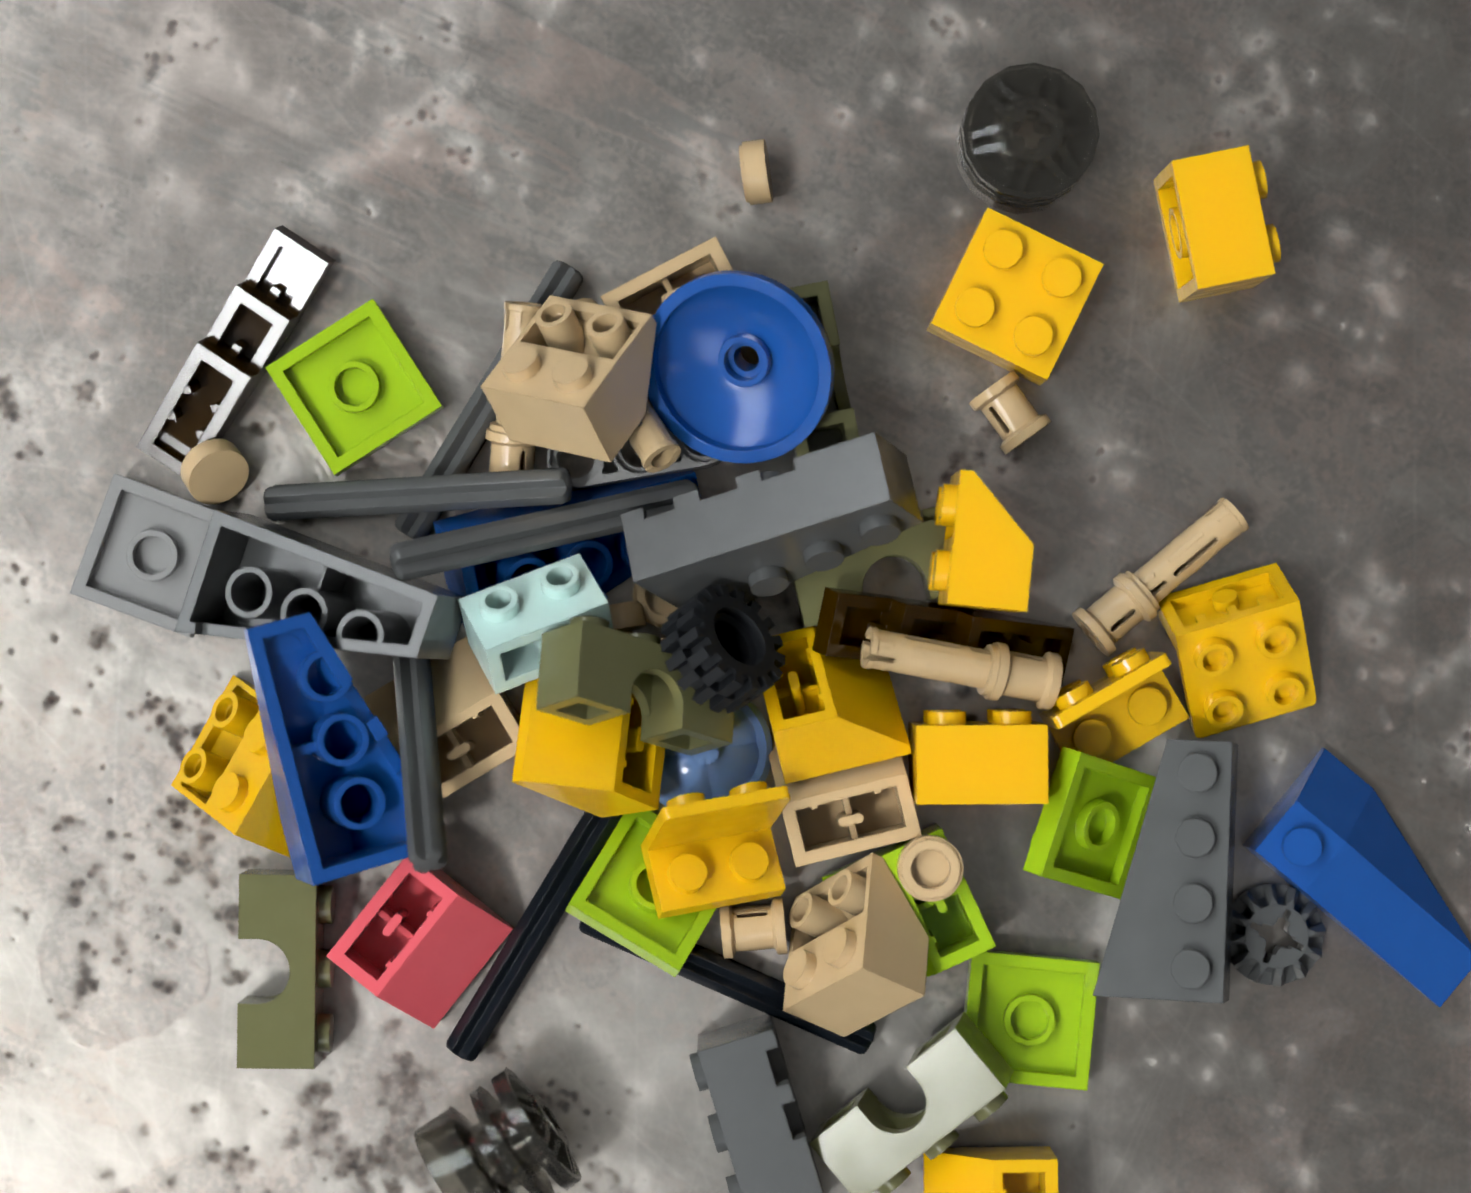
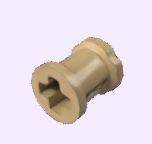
(1009, 412)
(753, 928)

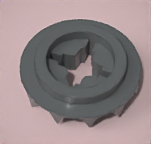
(1303, 923)

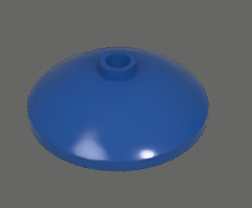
(717, 397)

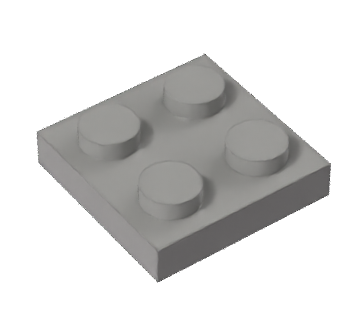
(142, 552)

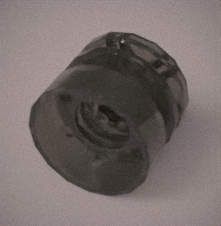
(997, 162)
(502, 1150)

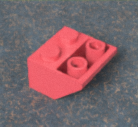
(420, 942)

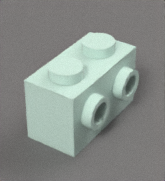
(509, 618)

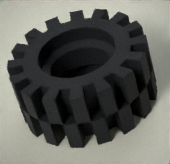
(722, 648)

